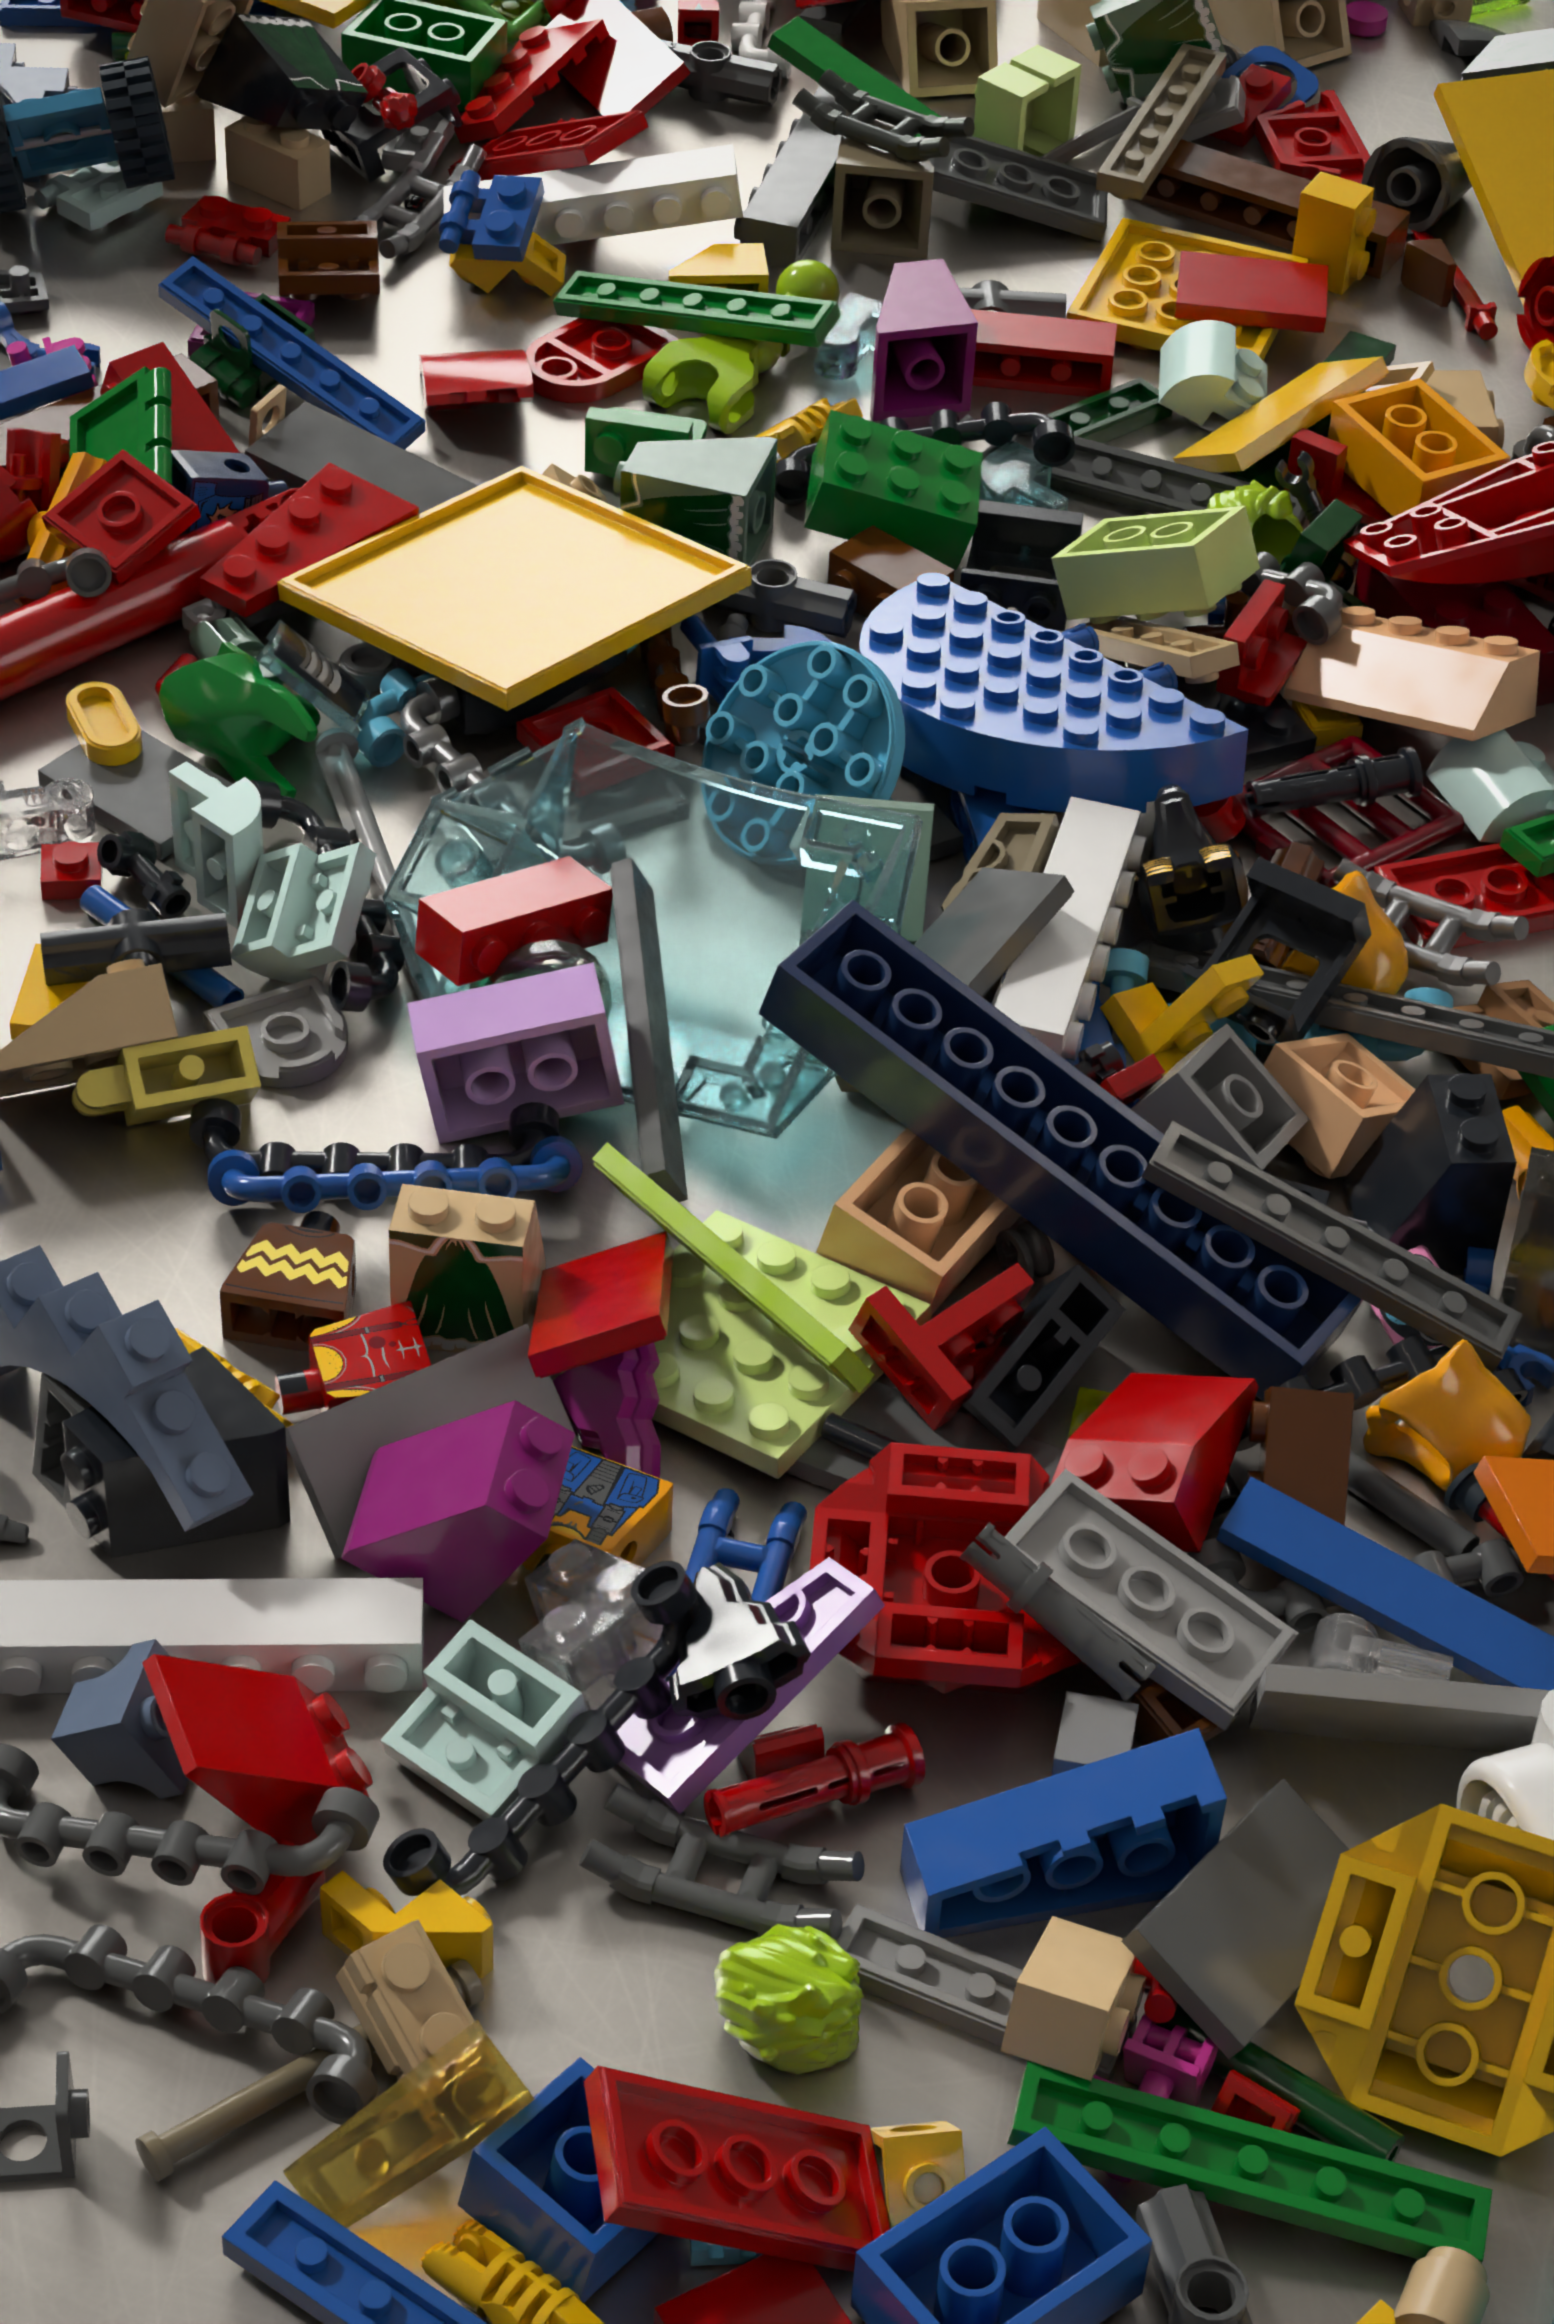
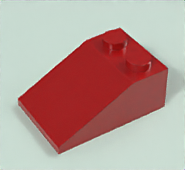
(1163, 1449)
(256, 1741)

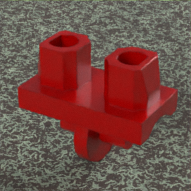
(35, 464)

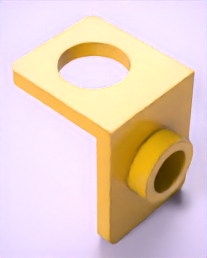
(918, 2164)

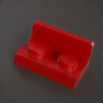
(1264, 648)

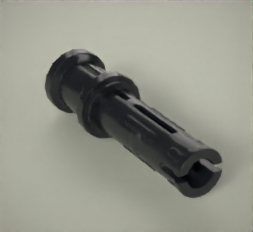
(1358, 781)

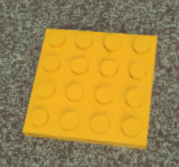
(1139, 280)

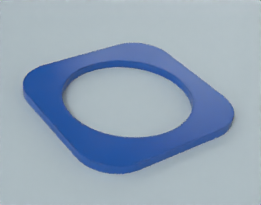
(1268, 55)

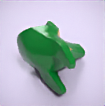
(236, 714)

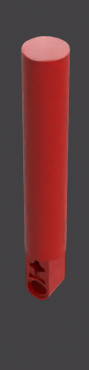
(73, 629)

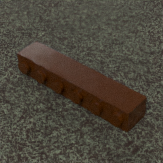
(1258, 201)

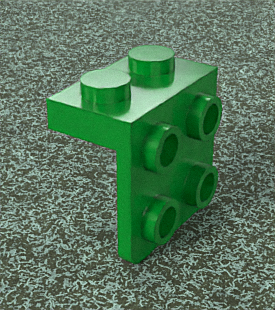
(616, 430)

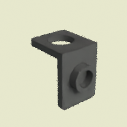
(59, 2124)

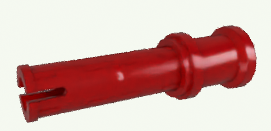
(845, 1773)

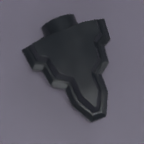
(733, 1651)

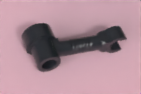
(1305, 491)

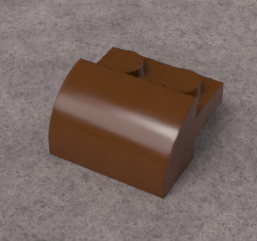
(328, 259)

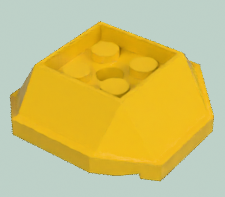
(1383, 1987)

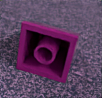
(923, 344)
(461, 1504)

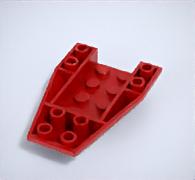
(1473, 533)

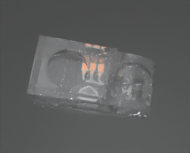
(45, 816)

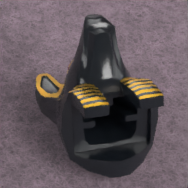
(1190, 883)

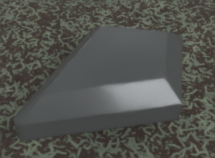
(23, 291)

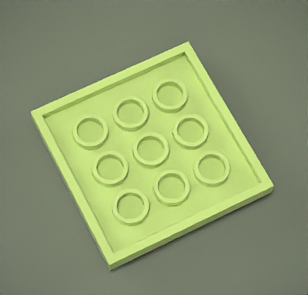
(734, 1373)

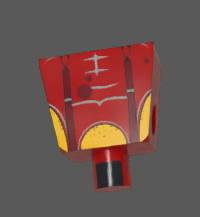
(354, 1359)

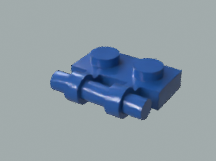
(505, 219)

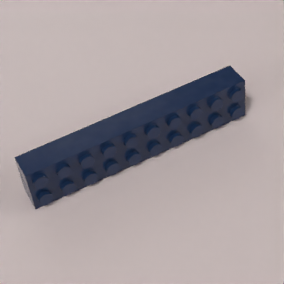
(1046, 1145)

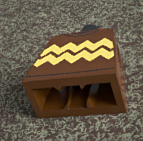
(290, 1283)

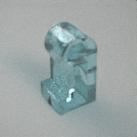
(849, 338)

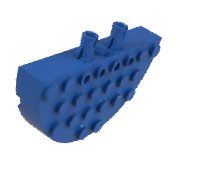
(1040, 707)

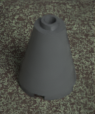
(1418, 178)

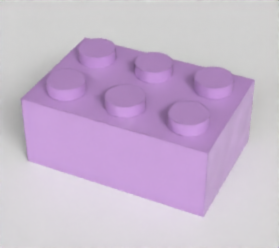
(515, 1046)

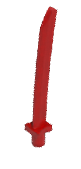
(1478, 315)

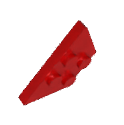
(1312, 139)

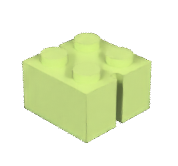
(1028, 101)

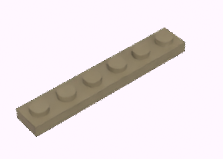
(1161, 122)

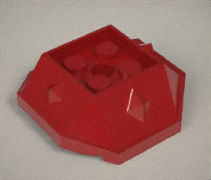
(903, 1536)

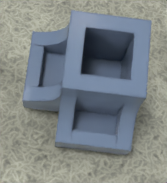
(117, 1730)

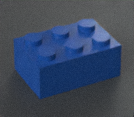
(1007, 2246)

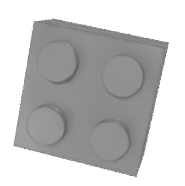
(1226, 1099)

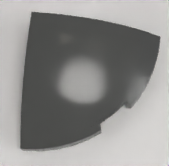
(1462, 36)

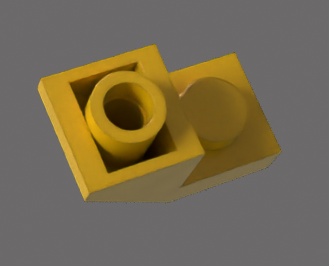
(541, 266)
(453, 1924)

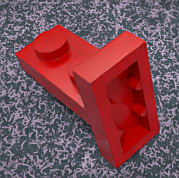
(924, 1356)

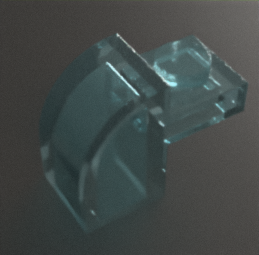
(1018, 478)

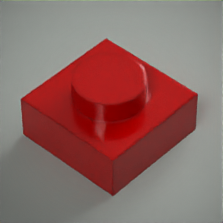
(69, 869)

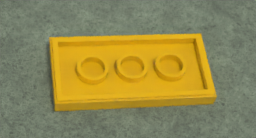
(1282, 415)

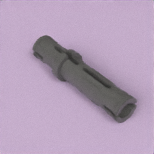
(1057, 1611)

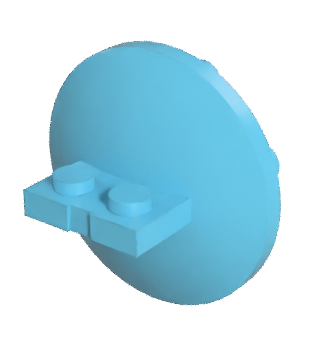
(811, 724)

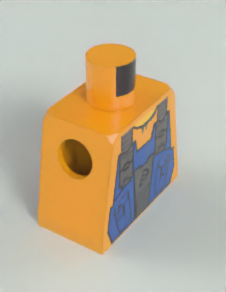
(608, 1509)

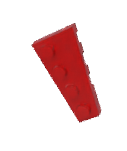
(525, 74)
(314, 523)

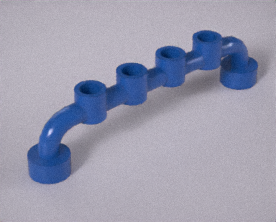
(236, 1178)

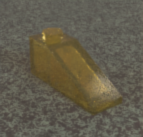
(412, 2128)

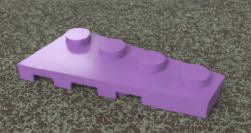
(684, 1754)

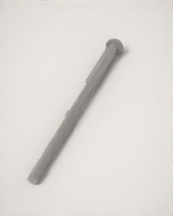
(335, 753)

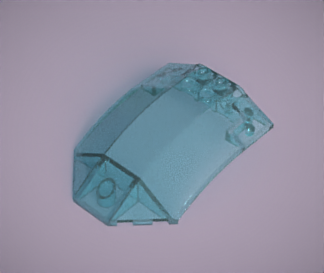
(734, 883)

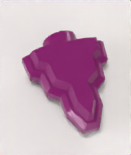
(614, 1407)

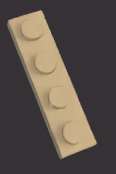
(1147, 643)

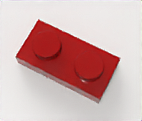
(1264, 92)

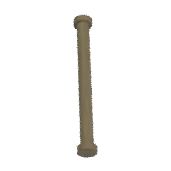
(163, 2150)

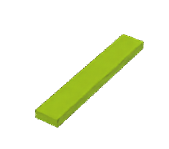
(734, 1269)

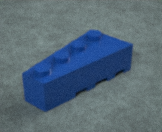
(1067, 1842)

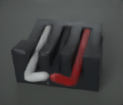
(415, 203)

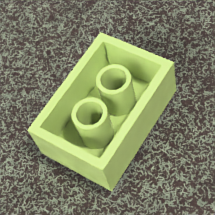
(1156, 564)

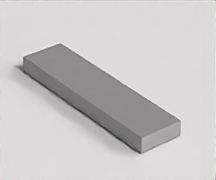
(939, 1978)

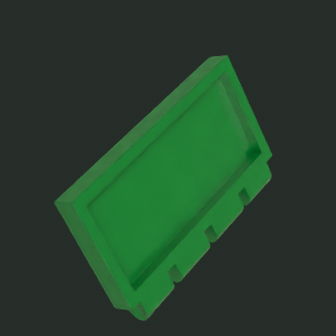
(129, 418)

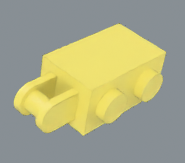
(171, 1077)

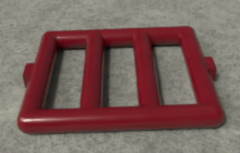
(1402, 838)

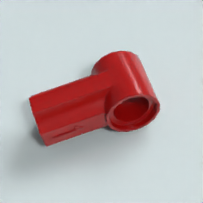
(249, 1928)

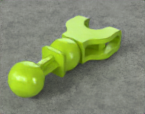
(728, 367)

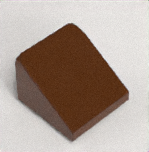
(1429, 270)

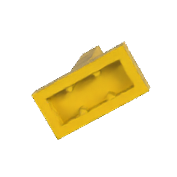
(1173, 1031)

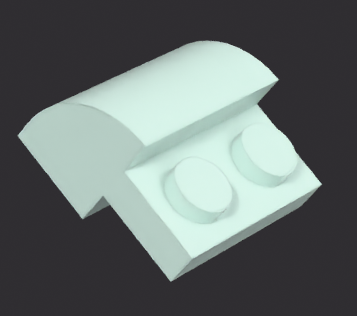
(1208, 373)
(1494, 783)
(216, 837)
(303, 911)
(483, 1721)

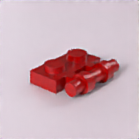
(227, 231)

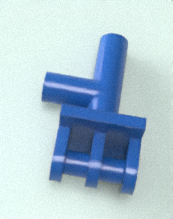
(717, 661)

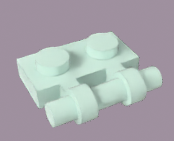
(95, 195)

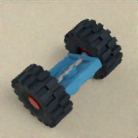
(82, 132)

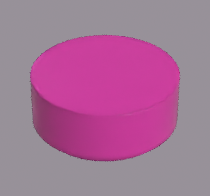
(1366, 18)

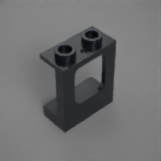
(368, 133)
(1022, 543)
(1301, 917)

